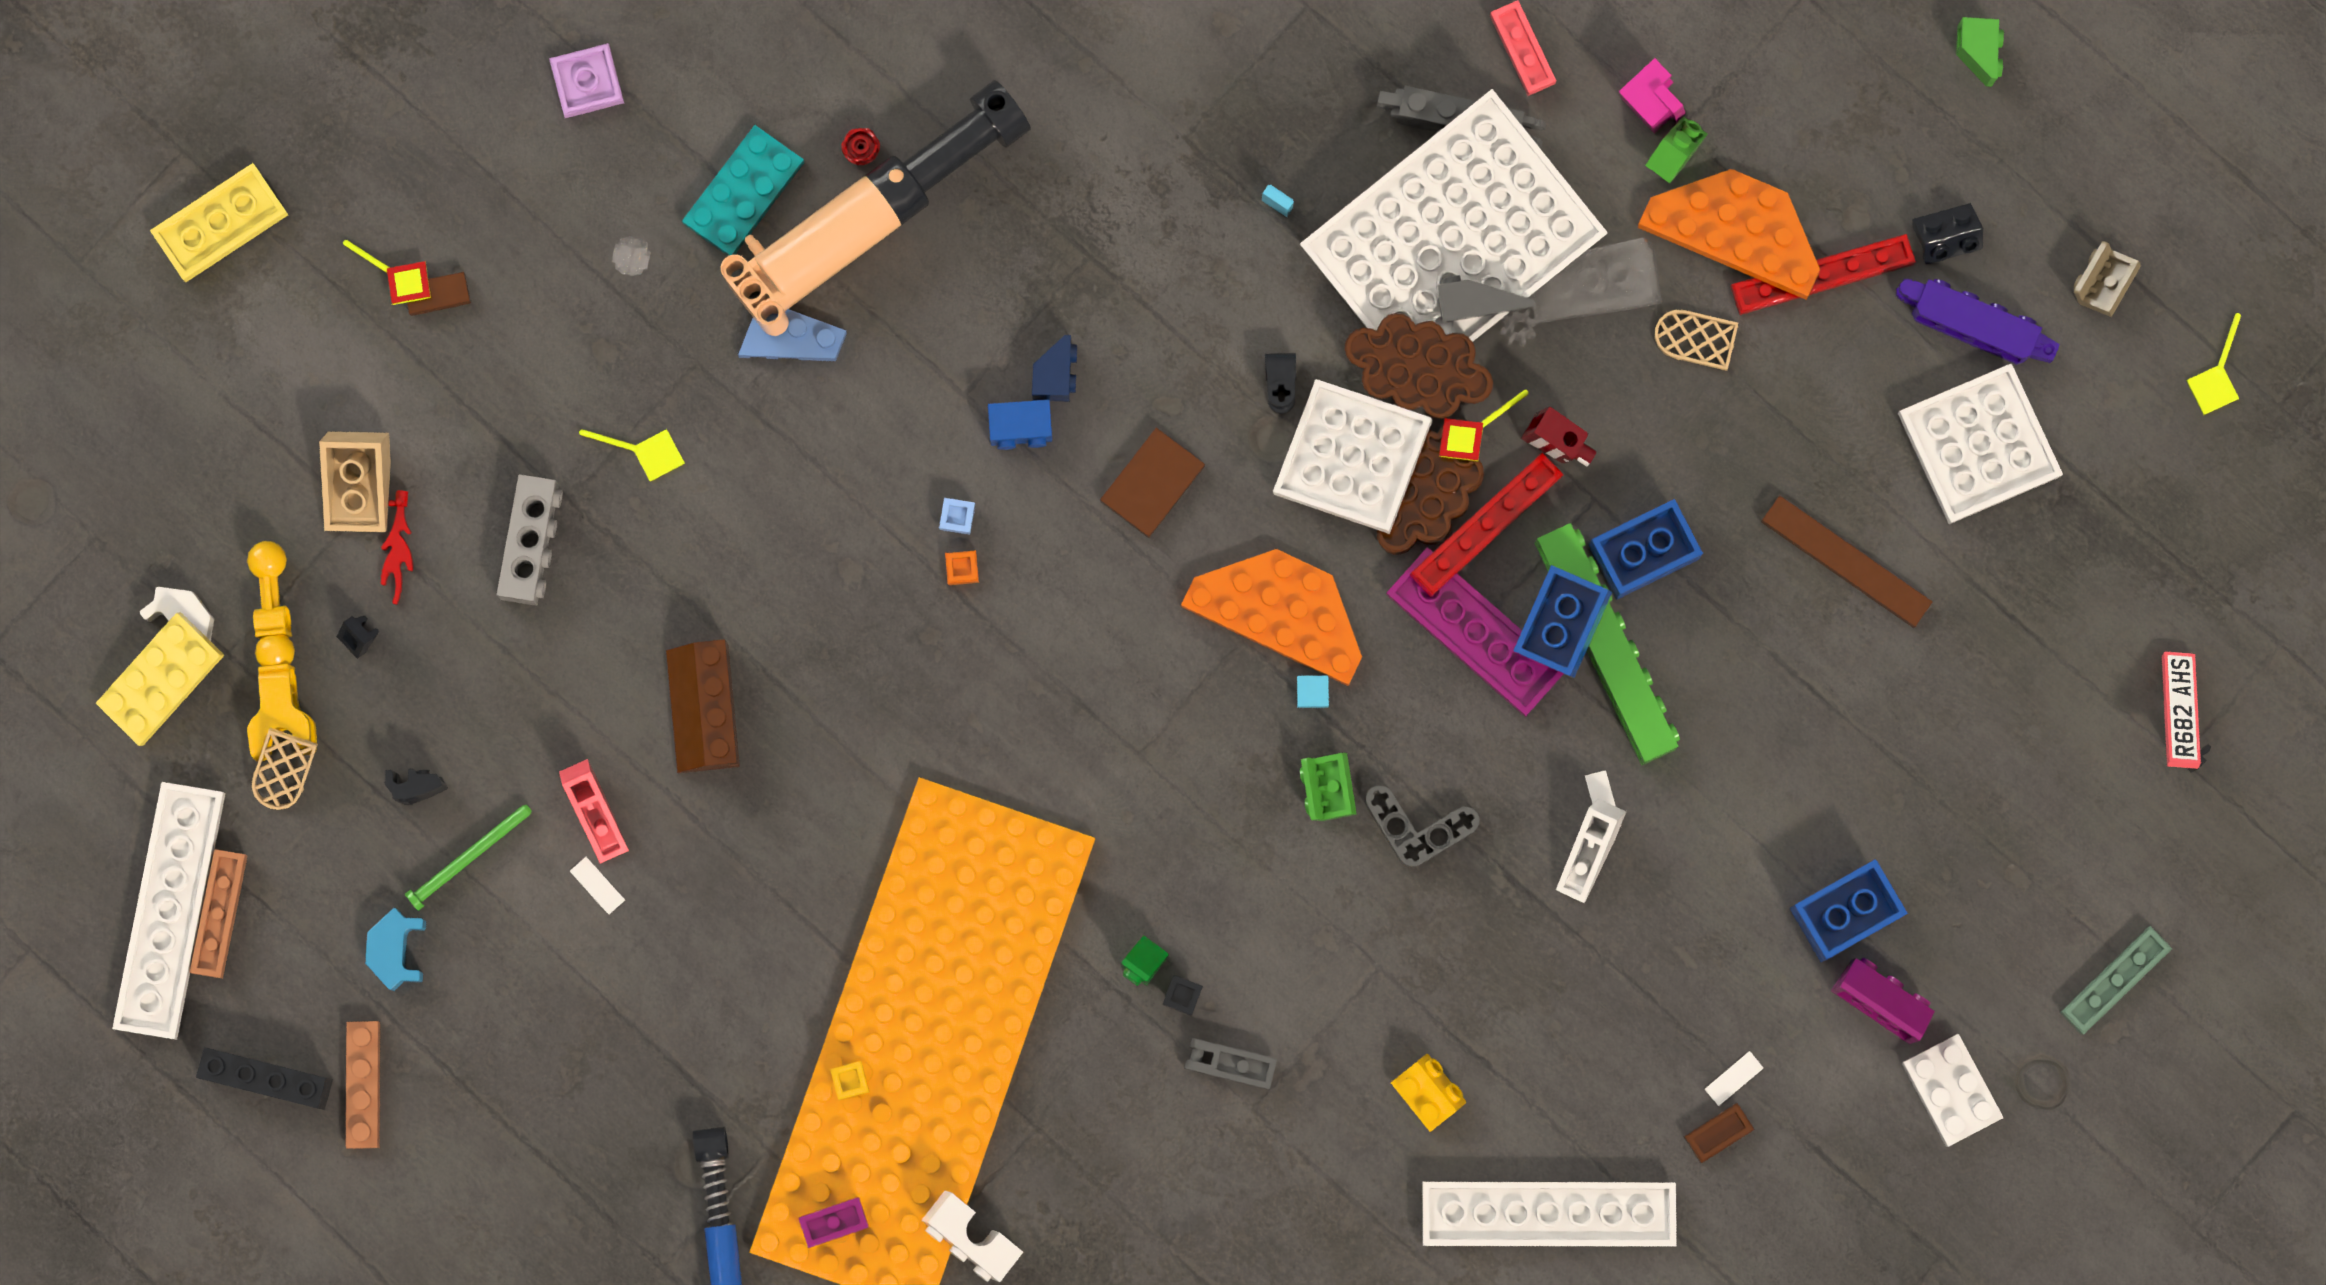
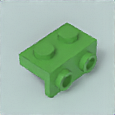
(1328, 787)

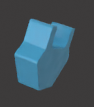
(388, 949)

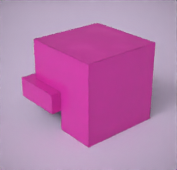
(1650, 98)

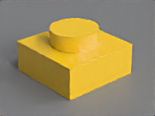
(849, 1080)

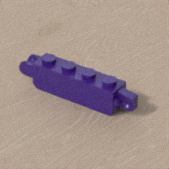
(1976, 322)

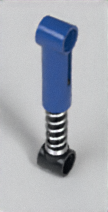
(721, 1236)

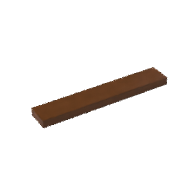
(1846, 561)

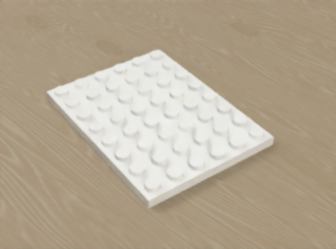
(1464, 205)

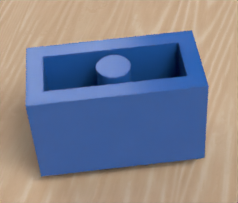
(1020, 424)

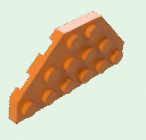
(1739, 226)
(1281, 608)

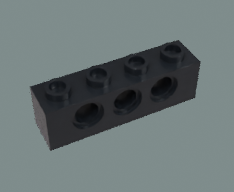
(264, 1078)

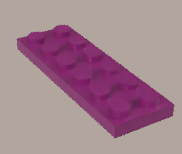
(1476, 636)

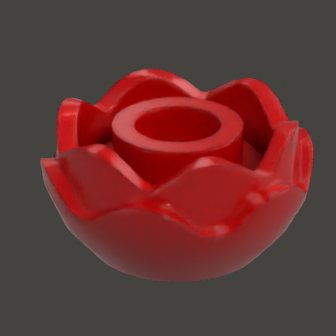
(860, 137)

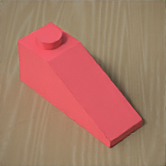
(593, 811)

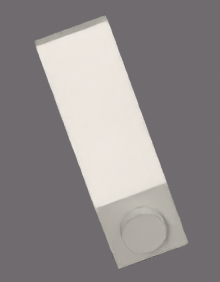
(1590, 849)

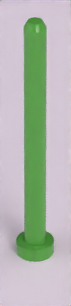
(467, 857)

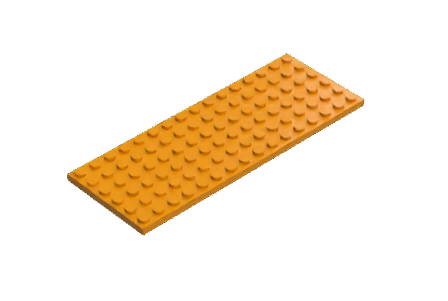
(939, 1027)

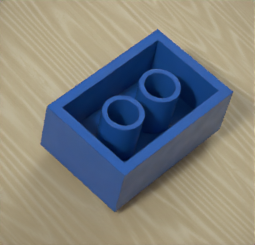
(1645, 549)
(1562, 621)
(1848, 910)

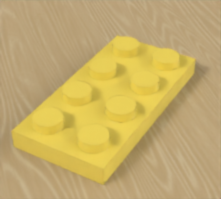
(219, 222)
(160, 679)

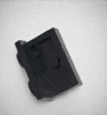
(1949, 233)

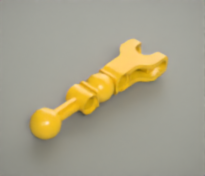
(274, 653)

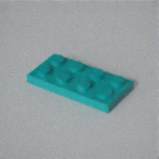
(743, 191)

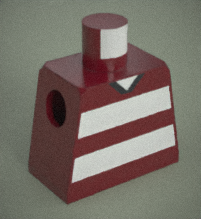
(1547, 435)

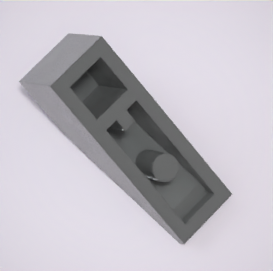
(1472, 299)

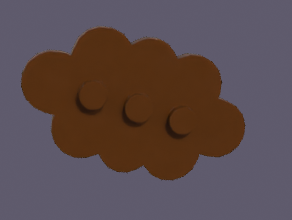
(1418, 365)
(1433, 498)

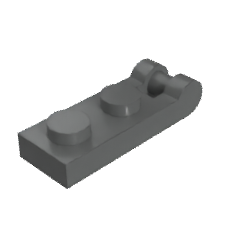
(1232, 1064)

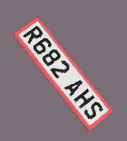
(2181, 710)

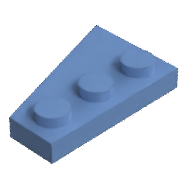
(802, 340)

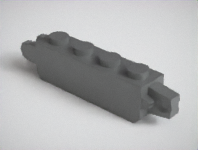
(1436, 110)

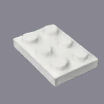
(1952, 1090)

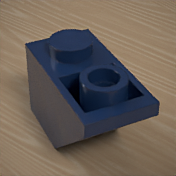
(1052, 372)

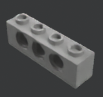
(528, 492)

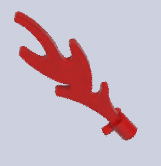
(400, 550)

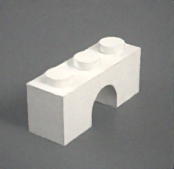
(949, 1221)

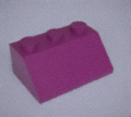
(1884, 1000)

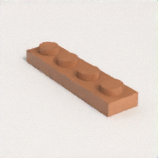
(218, 914)
(363, 1085)

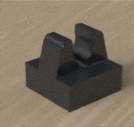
(355, 636)
(1182, 995)

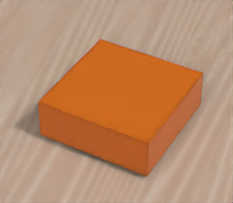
(962, 567)

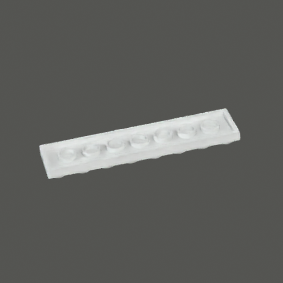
(169, 911)
(1548, 1214)

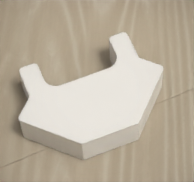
(172, 601)

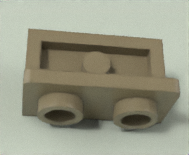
(2105, 279)

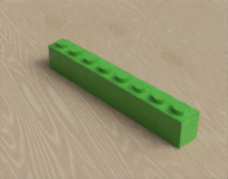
(1614, 655)

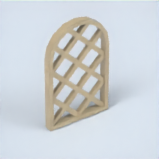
(1692, 315)
(290, 739)

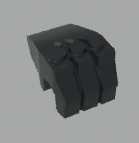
(419, 786)

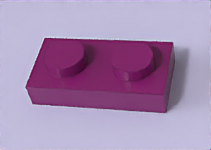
(833, 1222)

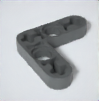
(1410, 836)

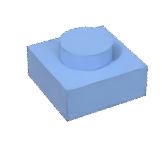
(957, 516)

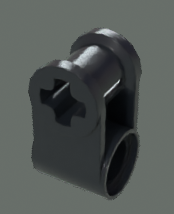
(1280, 377)

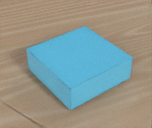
(1277, 200)
(1312, 692)

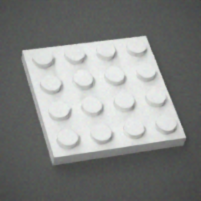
(1980, 443)
(1352, 456)

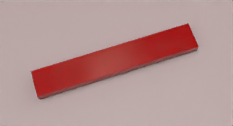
(1834, 272)
(1486, 524)

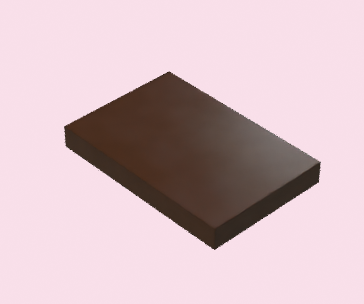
(1152, 482)

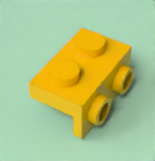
(1429, 1092)

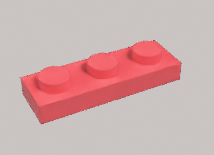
(1523, 48)

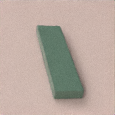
(2115, 980)

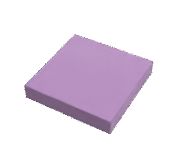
(586, 80)

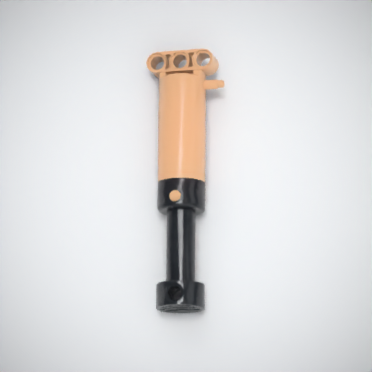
(865, 212)

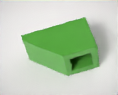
(1978, 47)
(1676, 149)

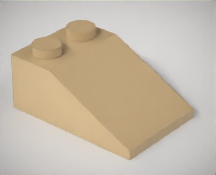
(355, 481)

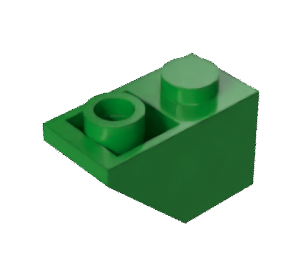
(1143, 961)

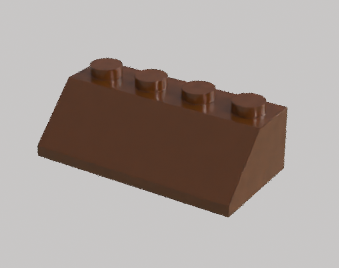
(702, 706)

